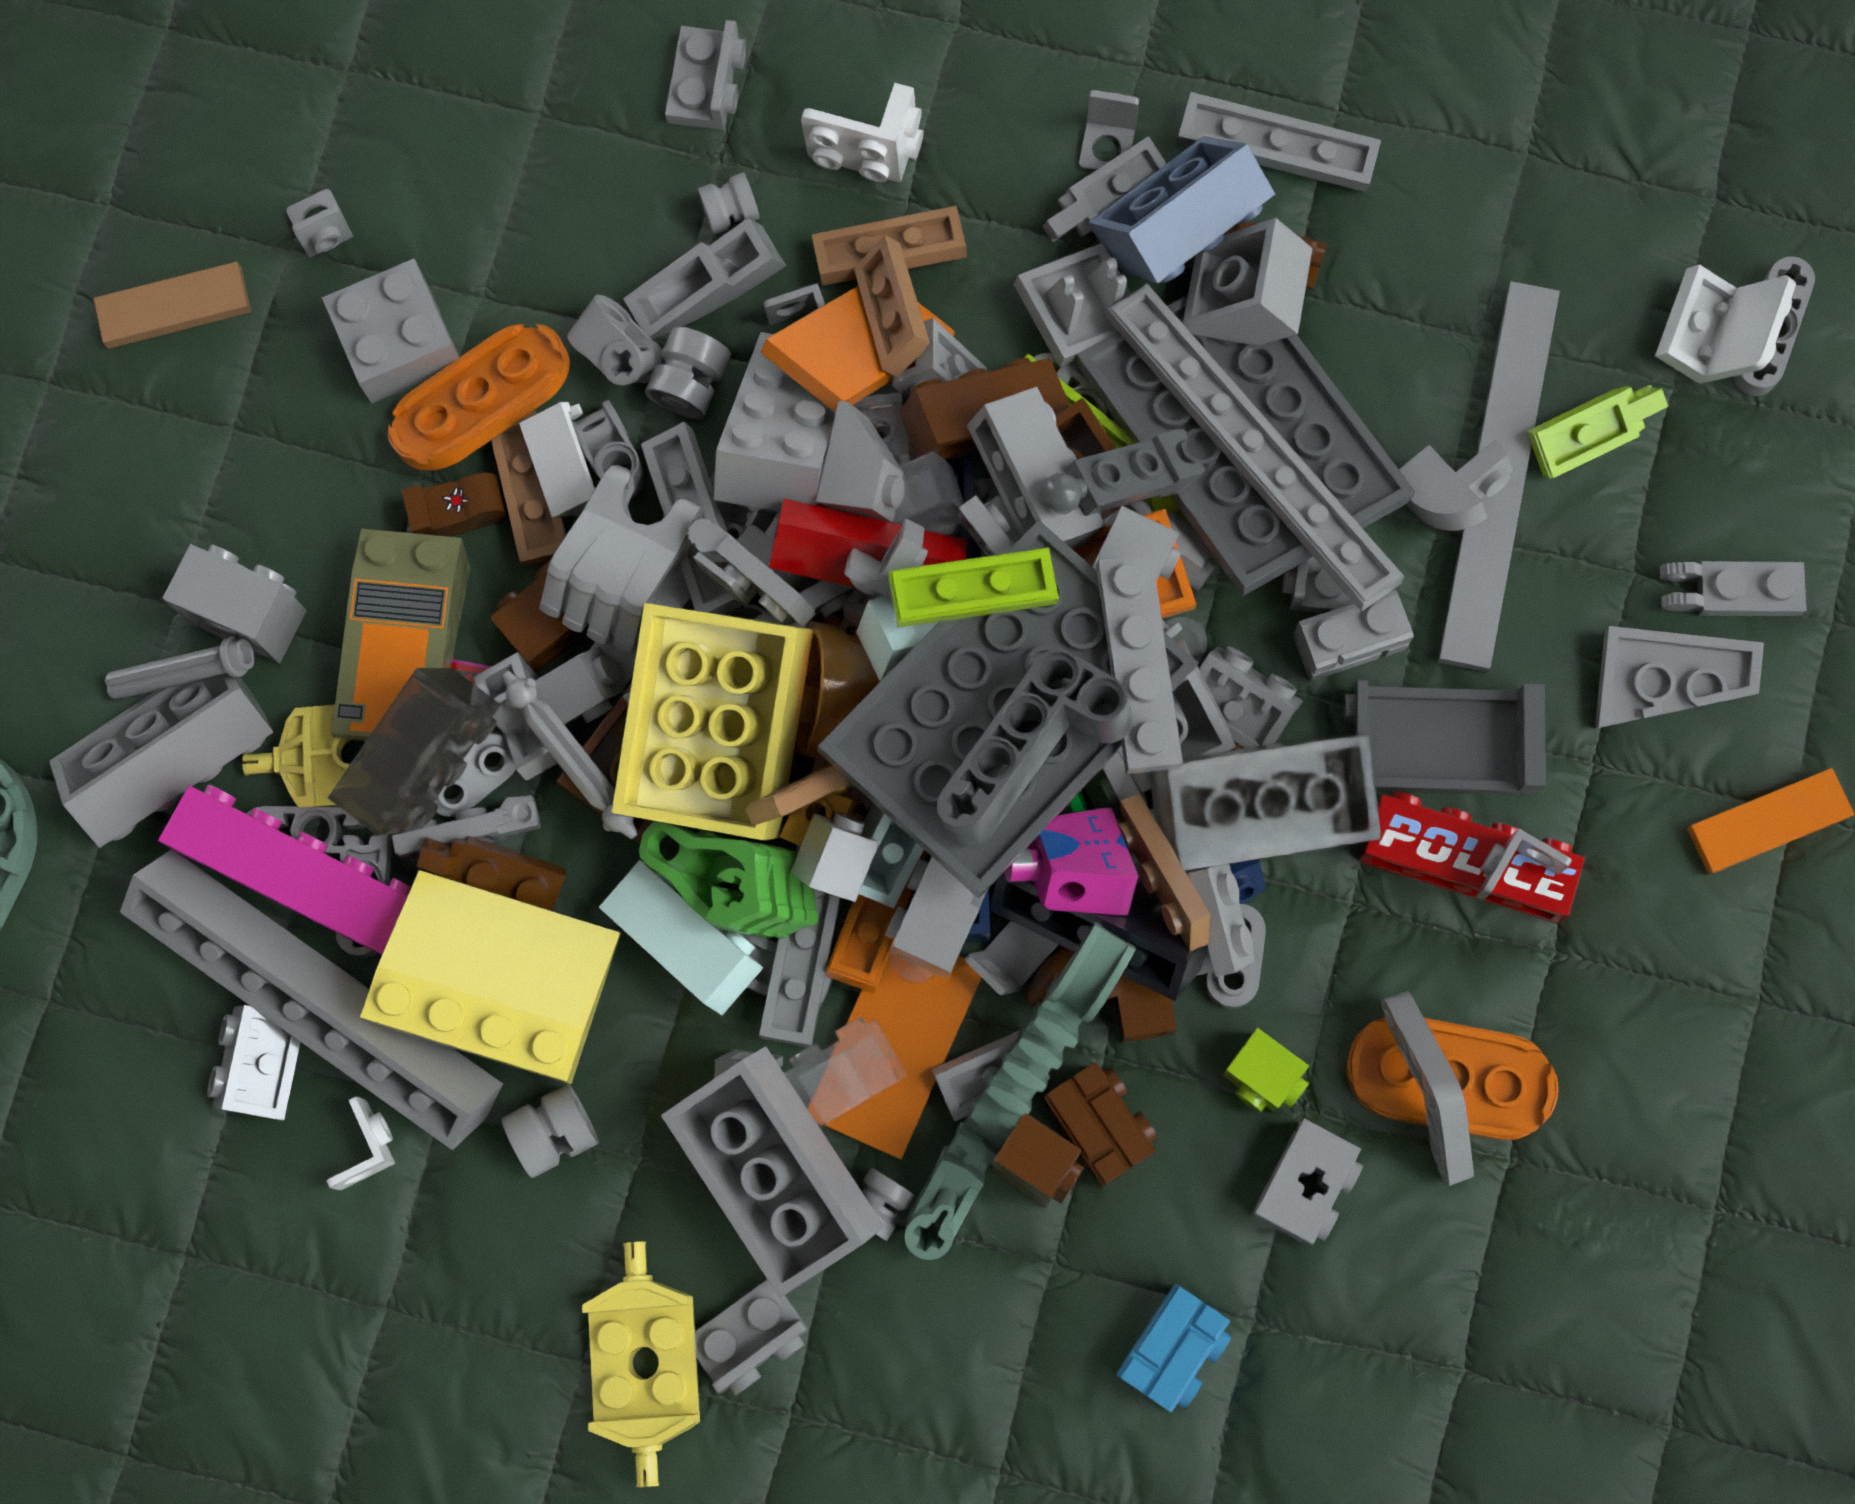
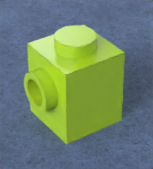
(1267, 1073)

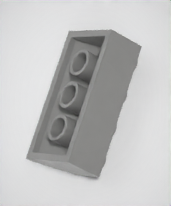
(156, 752)

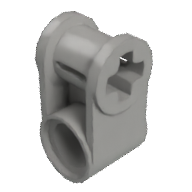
(615, 343)
(608, 444)

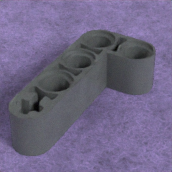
(1027, 751)

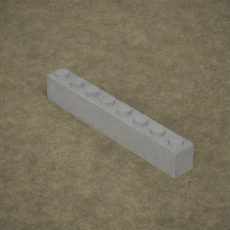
(307, 997)

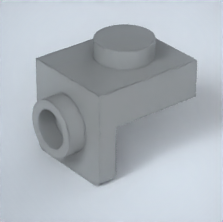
(904, 552)

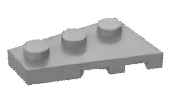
(1671, 672)

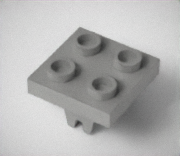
(1072, 300)

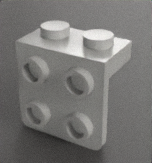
(1230, 939)

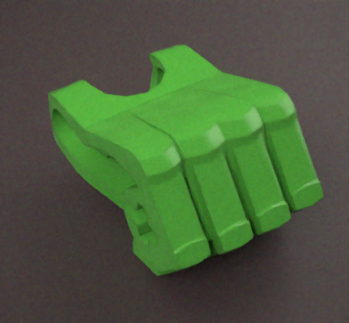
(710, 867)

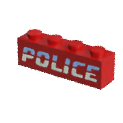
(1450, 850)

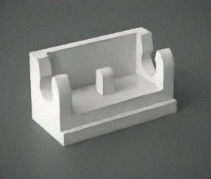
(559, 459)

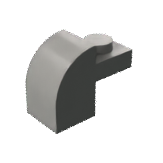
(1453, 498)
(525, 747)

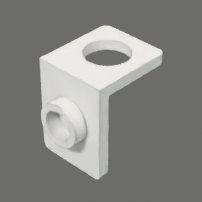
(377, 1136)

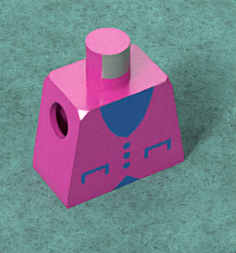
(1079, 864)

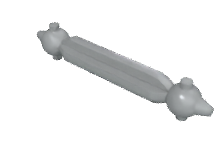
(522, 694)

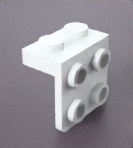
(871, 150)
(1723, 328)

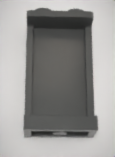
(1452, 738)

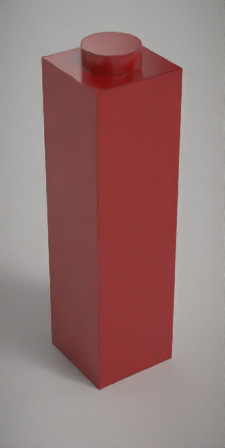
(819, 540)

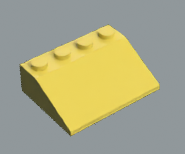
(710, 719)
(491, 976)

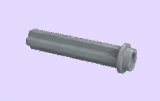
(231, 657)

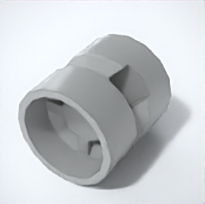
(690, 368)
(549, 1130)

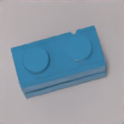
(1174, 1349)

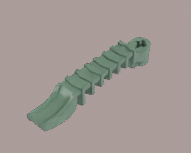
(960, 1170)

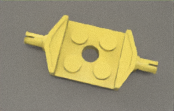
(305, 757)
(626, 1406)

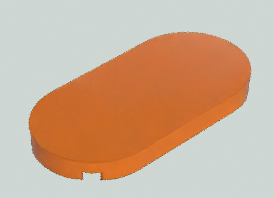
(478, 396)
(1501, 1076)

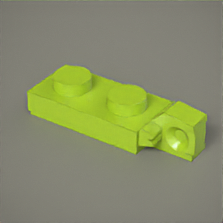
(1593, 428)

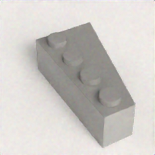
(936, 920)

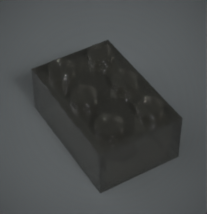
(415, 751)

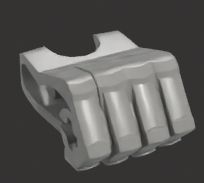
(614, 564)

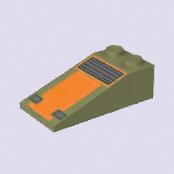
(398, 618)

